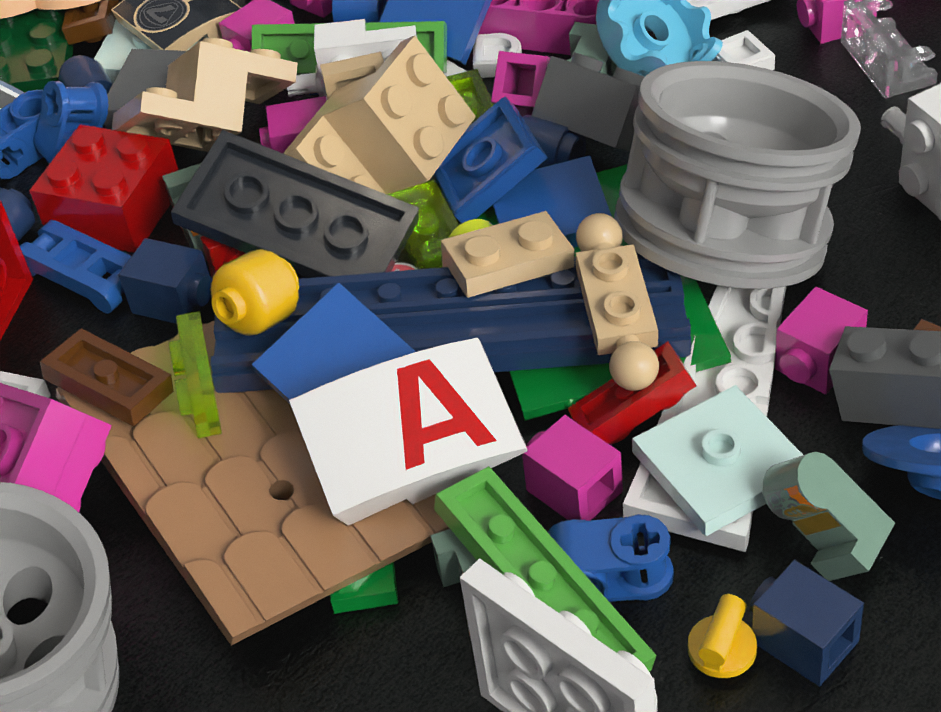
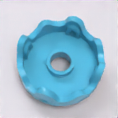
(677, 24)

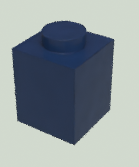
(165, 280)
(806, 621)

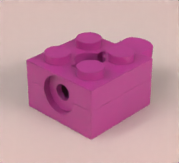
(48, 444)

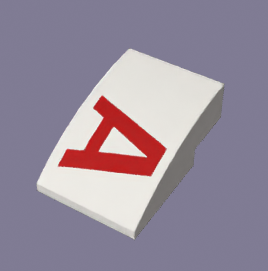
(406, 428)

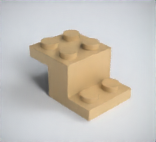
(206, 94)
(388, 125)

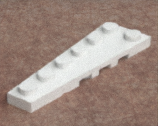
(749, 328)

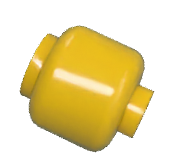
(254, 292)

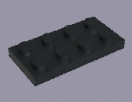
(296, 210)

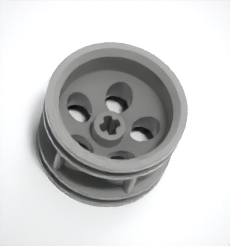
(734, 173)
(69, 651)

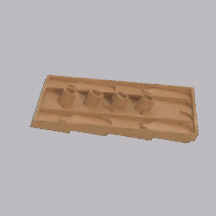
(220, 511)

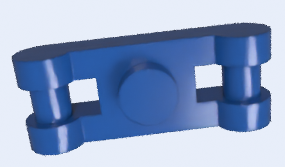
(77, 263)

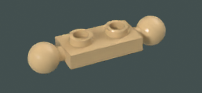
(617, 302)

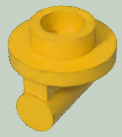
(723, 642)

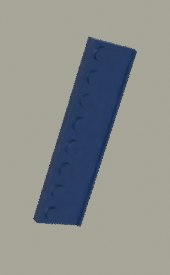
(518, 325)

